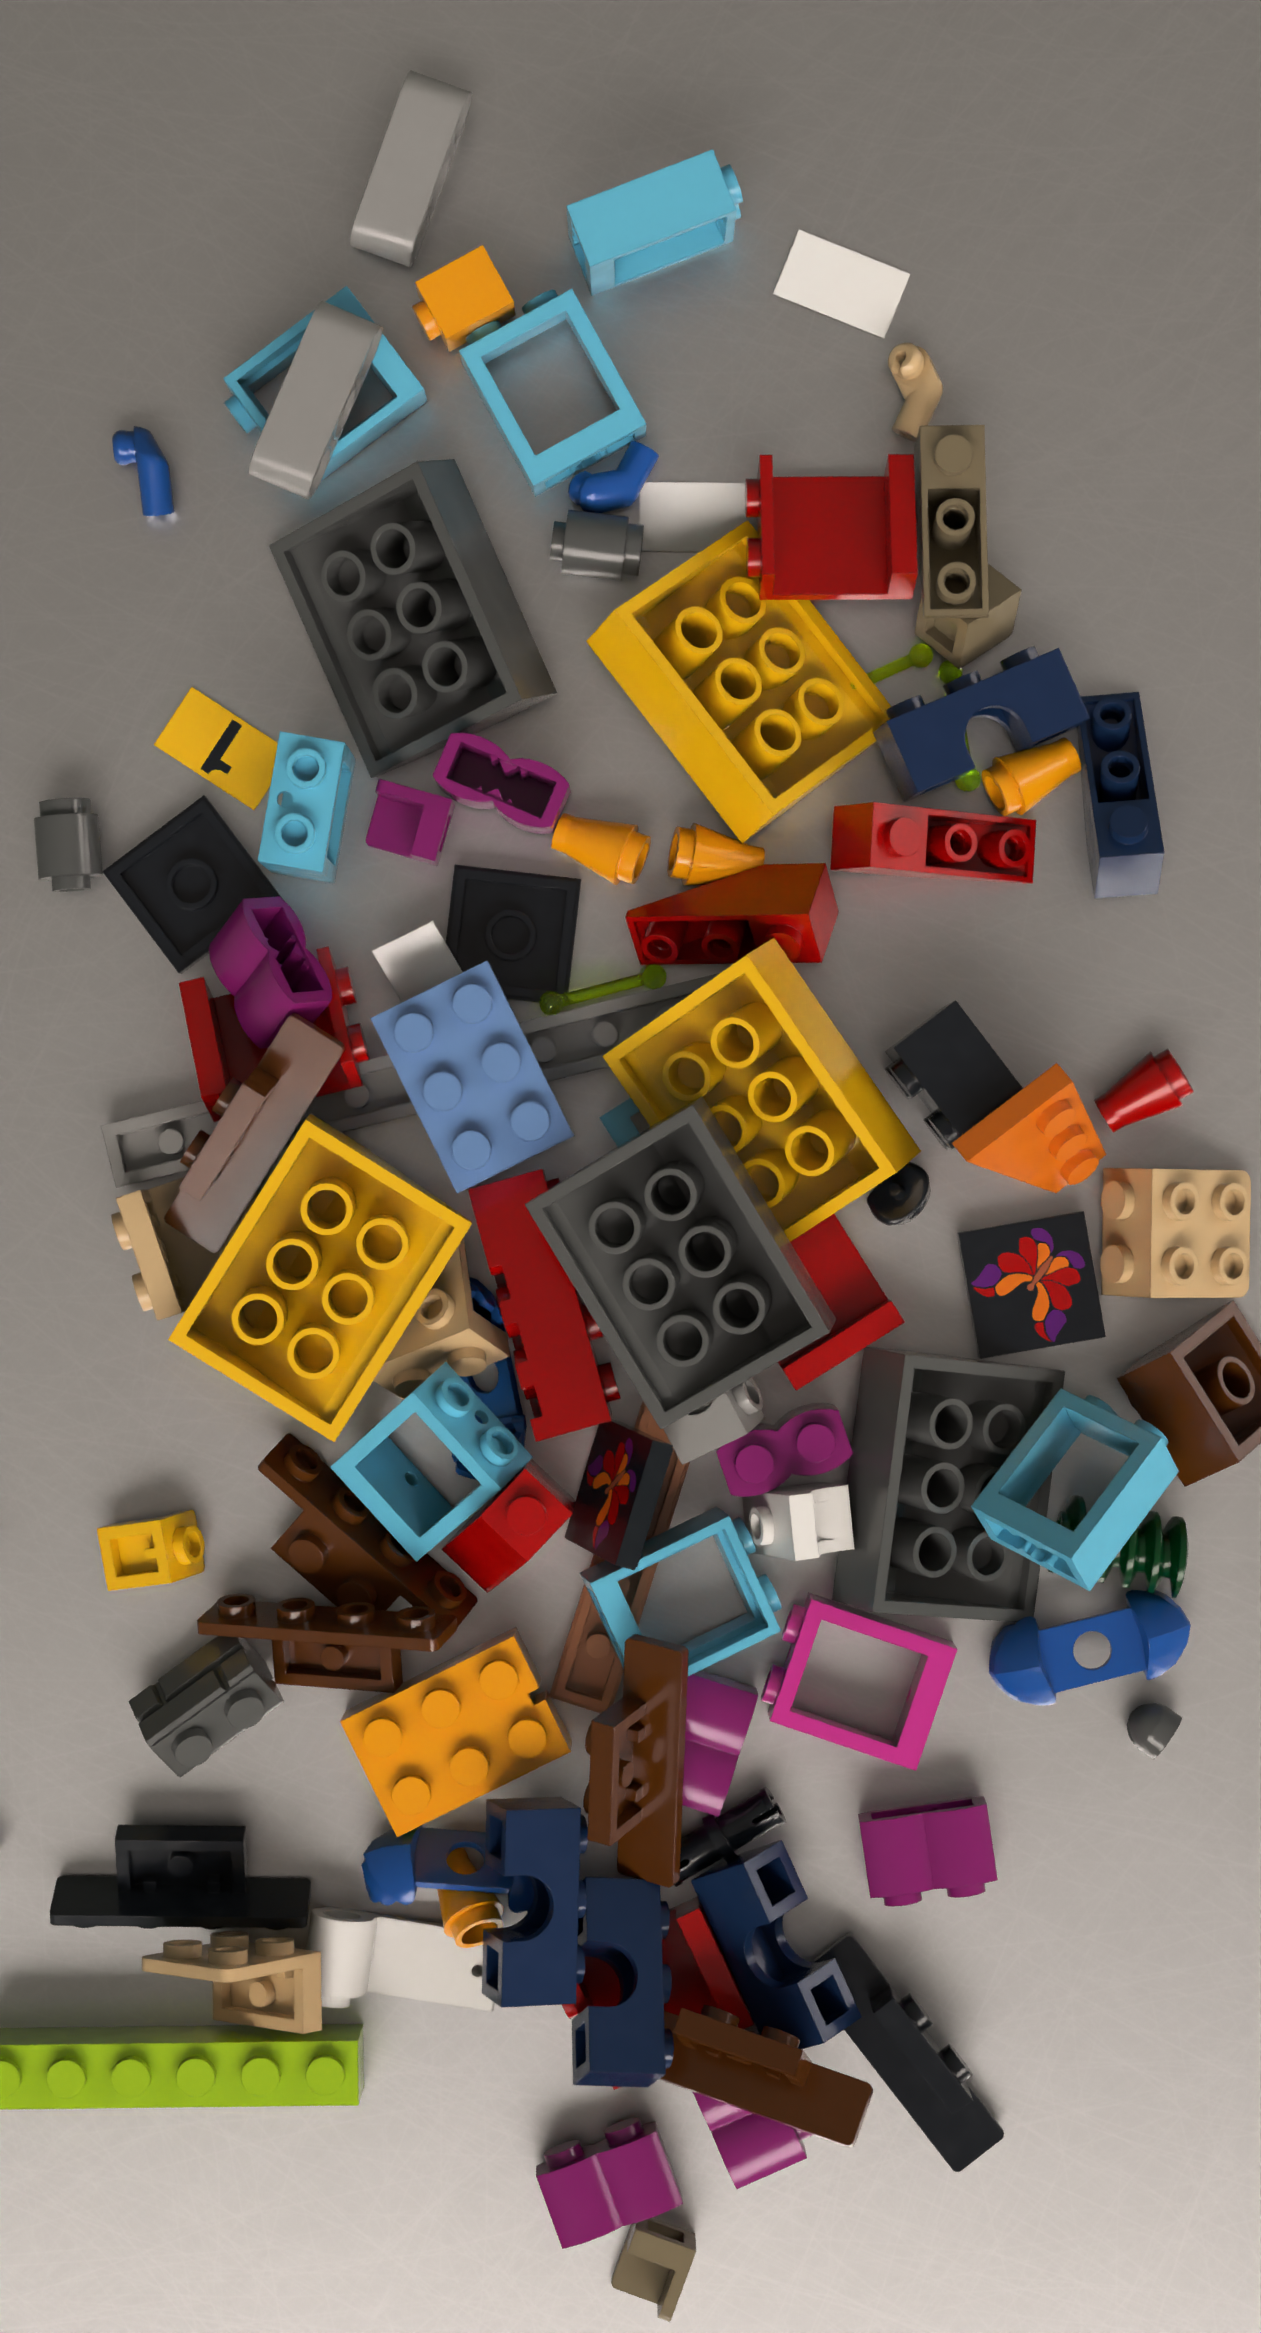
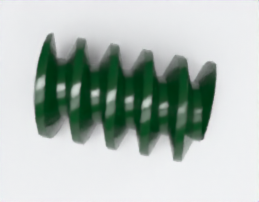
(1146, 1551)

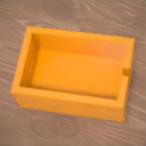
(456, 1732)

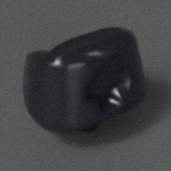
(900, 1196)

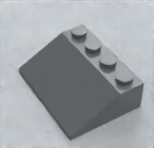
(412, 616)
(682, 1263)
(922, 1454)

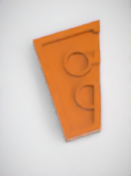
(1037, 1135)

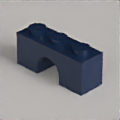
(1029, 699)
(539, 1955)
(780, 1988)
(625, 2041)

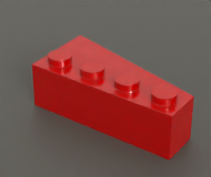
(542, 1312)

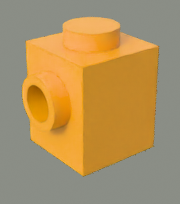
(462, 298)

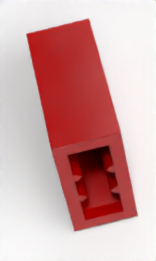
(510, 1527)

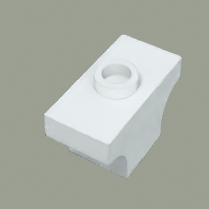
(800, 1521)

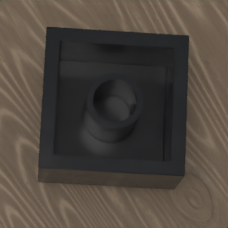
(951, 1072)

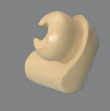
(919, 386)

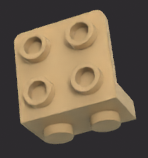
(1175, 1233)
(168, 1261)
(444, 1332)
(252, 1982)

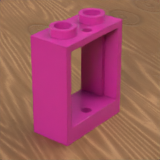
(921, 1700)

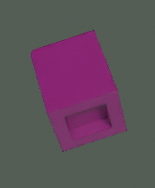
(409, 822)

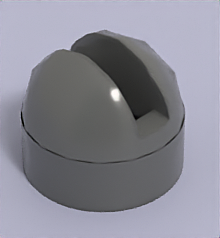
(1152, 1727)

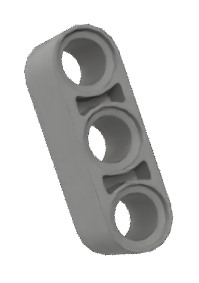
(410, 168)
(315, 400)

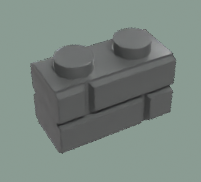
(205, 1702)

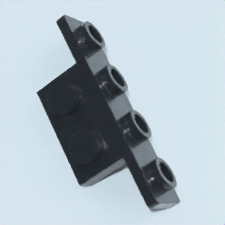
(181, 1881)
(917, 2071)

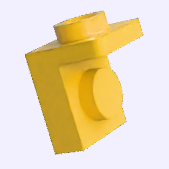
(151, 1551)

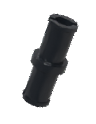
(725, 1834)

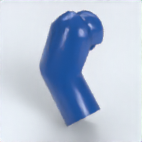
(152, 469)
(614, 488)

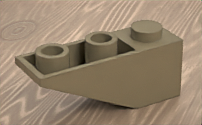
(952, 520)

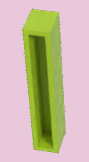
(180, 2067)

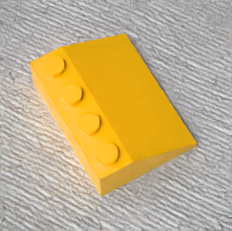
(740, 684)
(775, 1082)
(321, 1278)

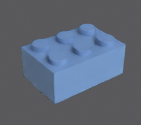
(472, 1077)

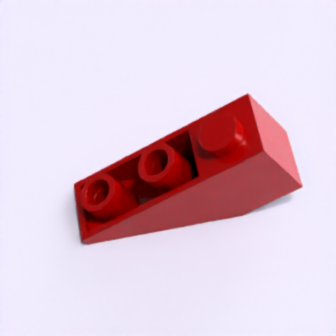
(932, 843)
(738, 915)

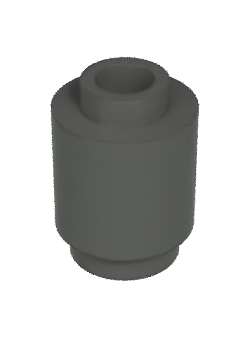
(597, 545)
(68, 844)

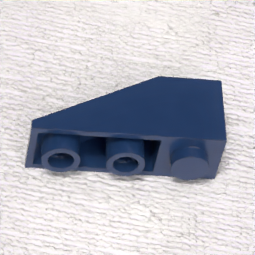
(1119, 798)

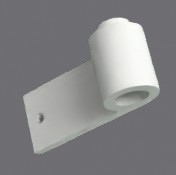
(393, 1959)

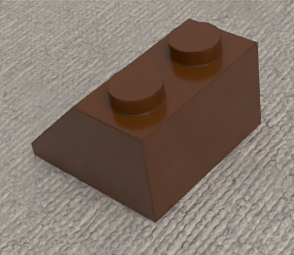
(1202, 1393)

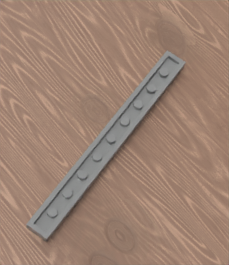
(562, 1043)

